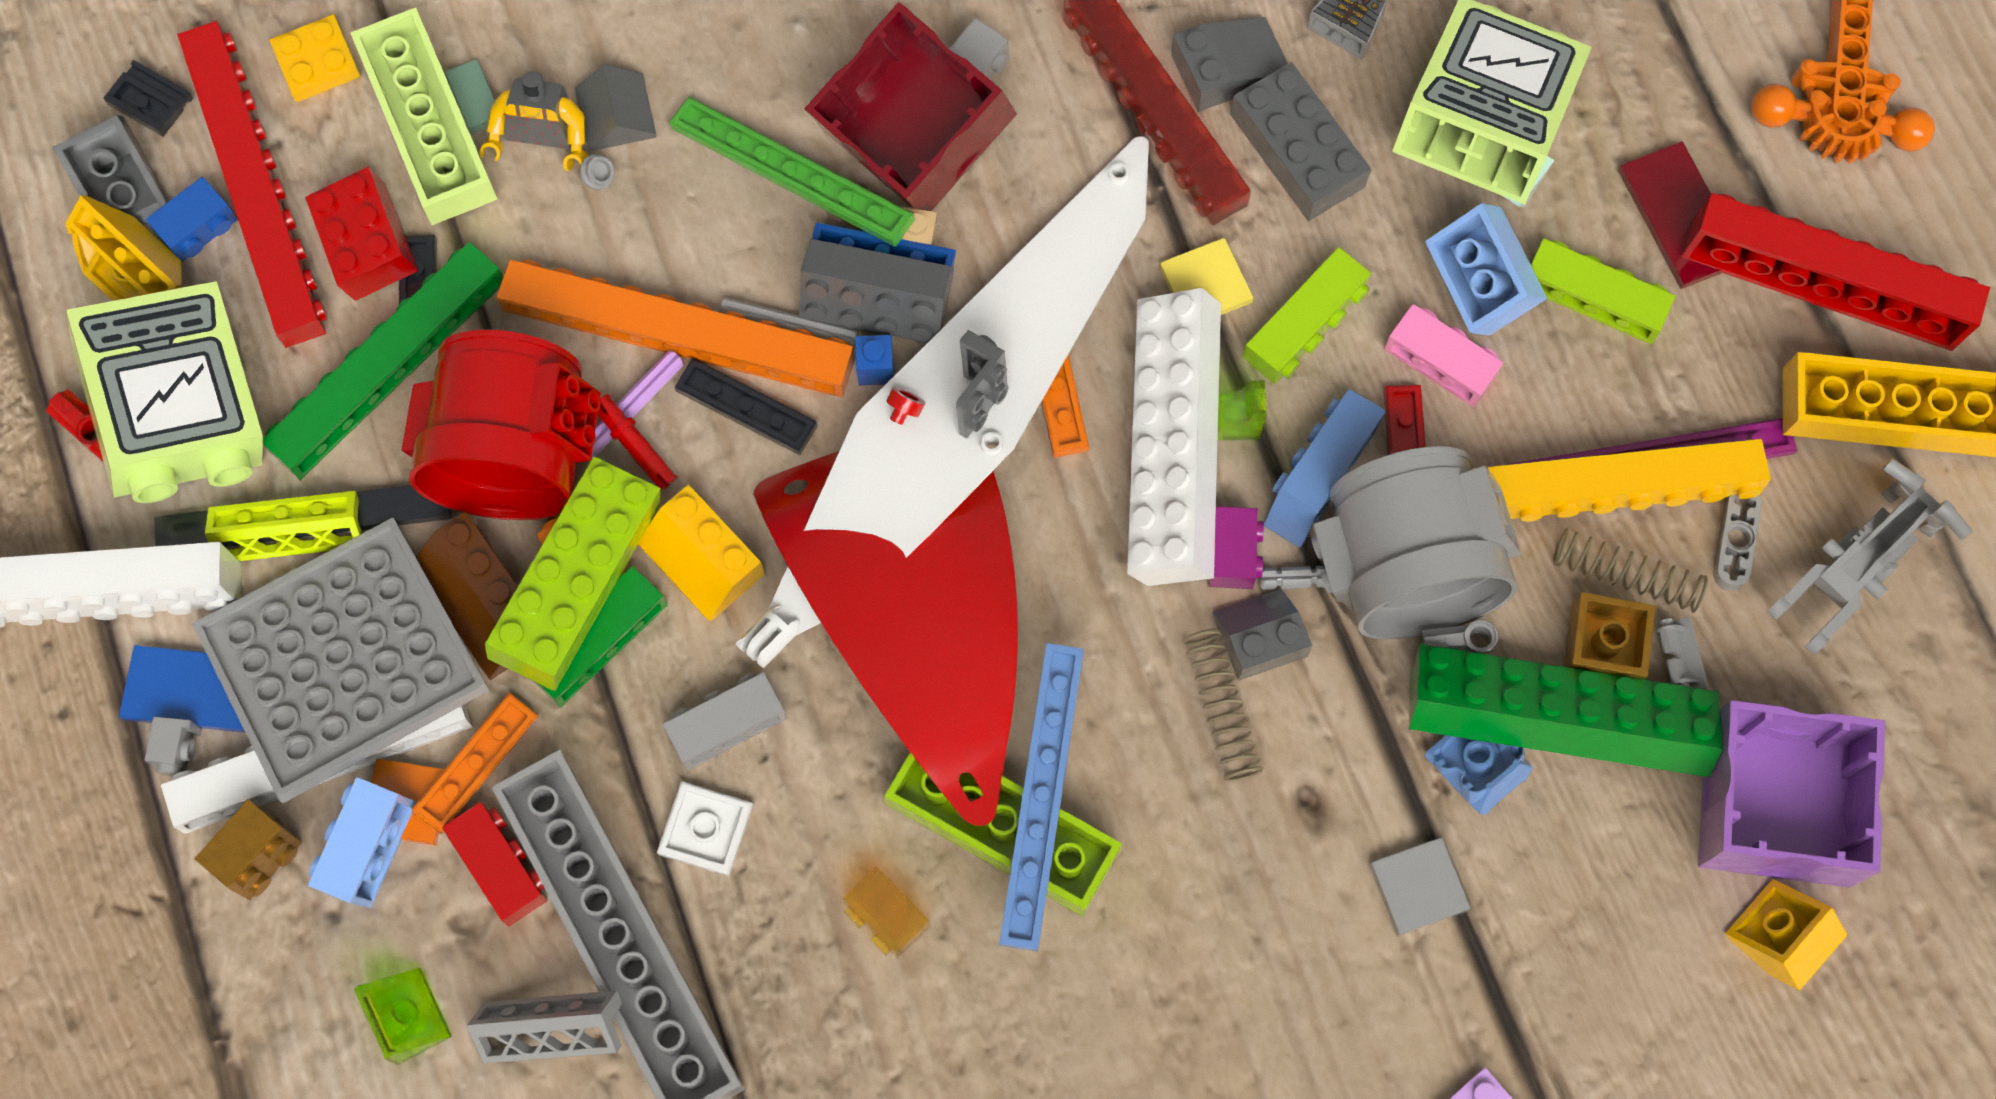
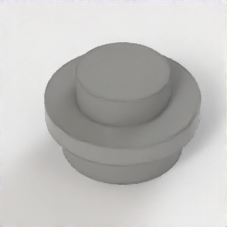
(596, 171)

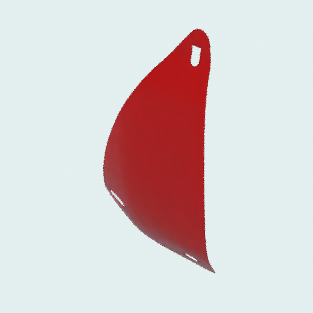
(920, 630)

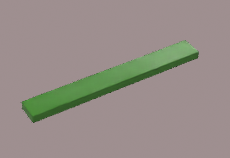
(792, 171)

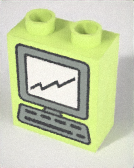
(1492, 99)
(166, 391)

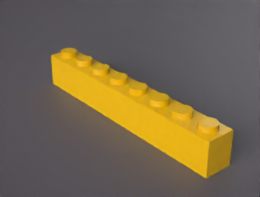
(1633, 479)

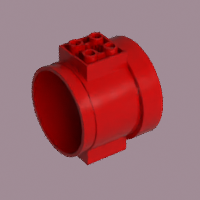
(500, 426)

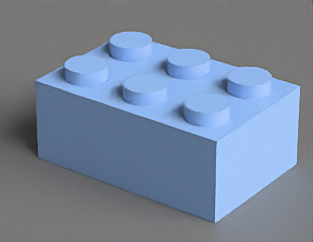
(1485, 269)
(361, 843)

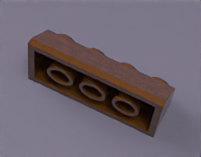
(468, 584)

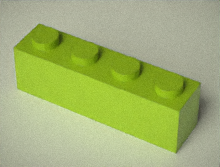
(1601, 291)
(1307, 316)

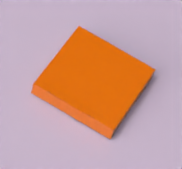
(411, 782)

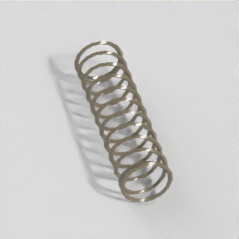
(1563, 540)
(1217, 632)

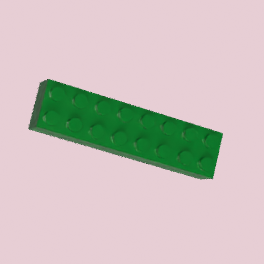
(1565, 710)

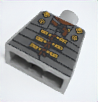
(1348, 23)

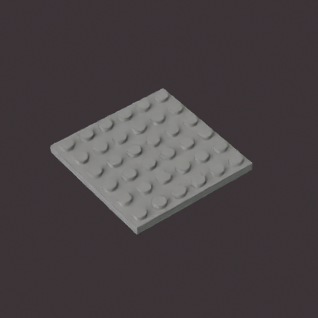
(338, 659)

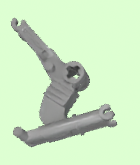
(1871, 553)

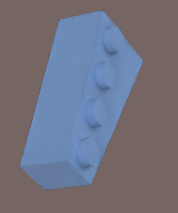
(1332, 450)

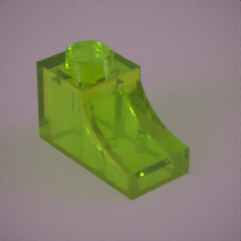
(1242, 412)

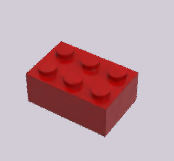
(361, 234)

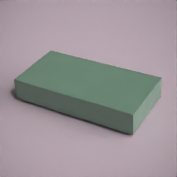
(471, 94)

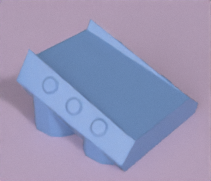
(1480, 769)

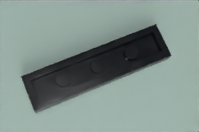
(746, 406)

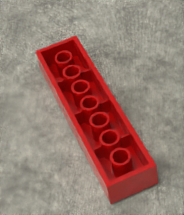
(1836, 272)

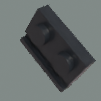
(148, 98)

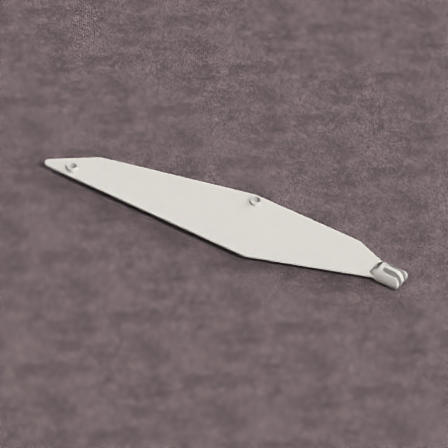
(915, 474)

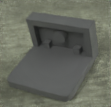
(986, 368)

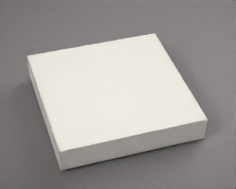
(705, 828)

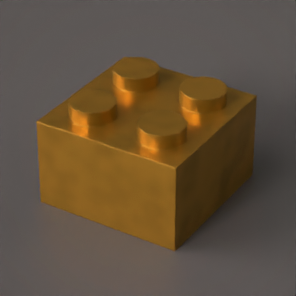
(1610, 636)
(248, 851)

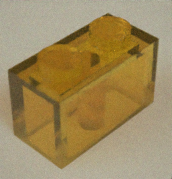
(885, 913)

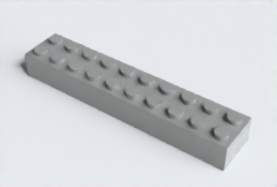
(615, 933)

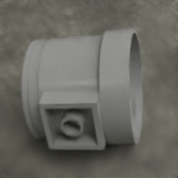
(1418, 543)

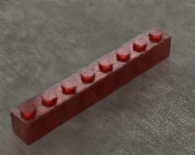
(1159, 107)

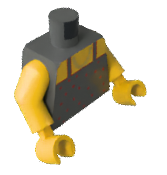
(537, 115)

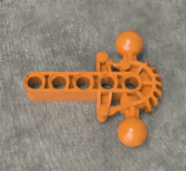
(1828, 99)

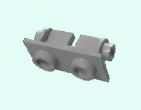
(1681, 653)

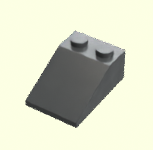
(1225, 58)
(112, 168)

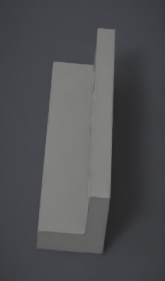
(538, 1019)

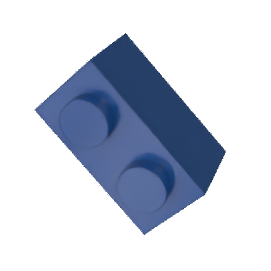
(192, 219)

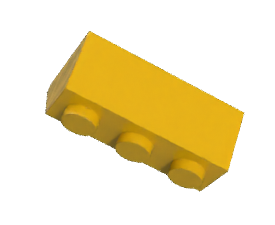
(700, 553)

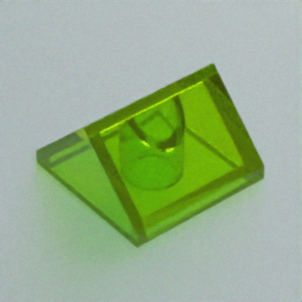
(403, 1015)

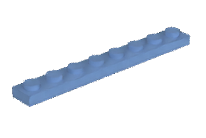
(1041, 798)

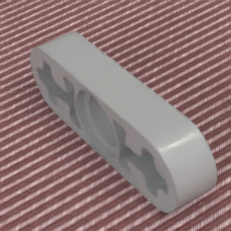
(1743, 565)

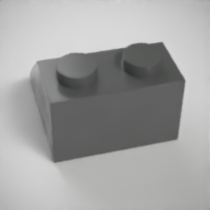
(1262, 633)

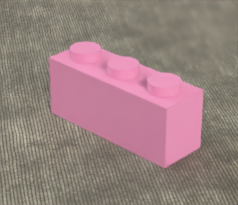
(1444, 355)

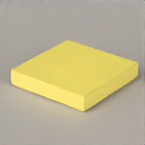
(1211, 269)

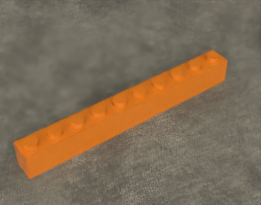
(668, 325)

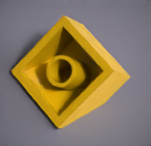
(1787, 933)

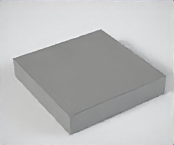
(1419, 886)

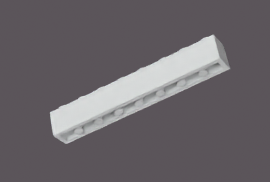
(227, 783)

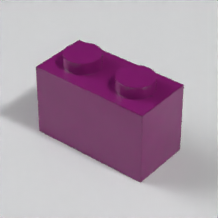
(1236, 548)

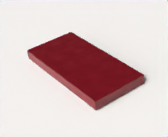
(1668, 198)

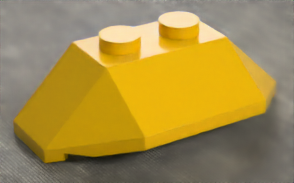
(120, 252)

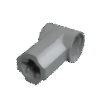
(1459, 637)

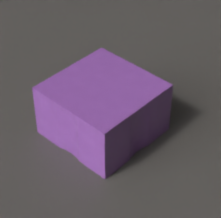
(1794, 796)

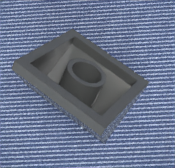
(615, 108)

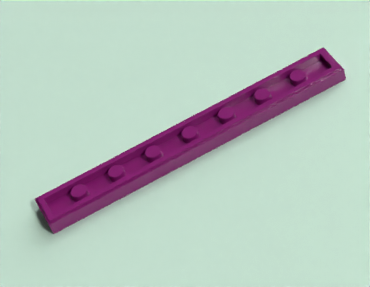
(1770, 432)

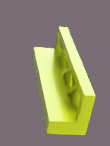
(282, 521)

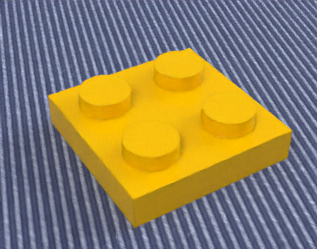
(314, 58)

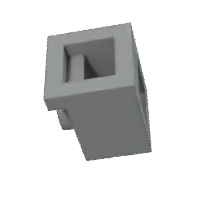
(171, 745)

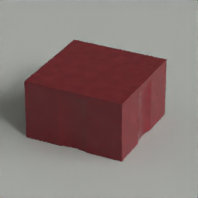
(911, 110)

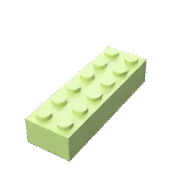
(423, 116)

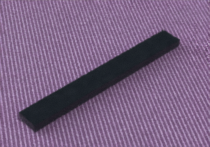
(374, 508)

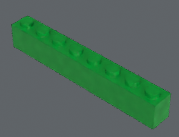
(383, 361)

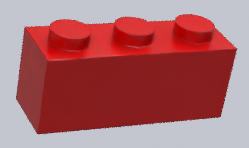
(496, 863)

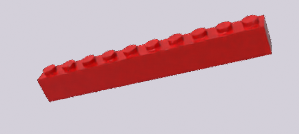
(251, 184)

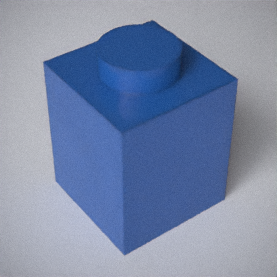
(874, 359)

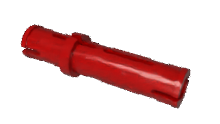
(636, 445)

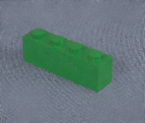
(624, 615)

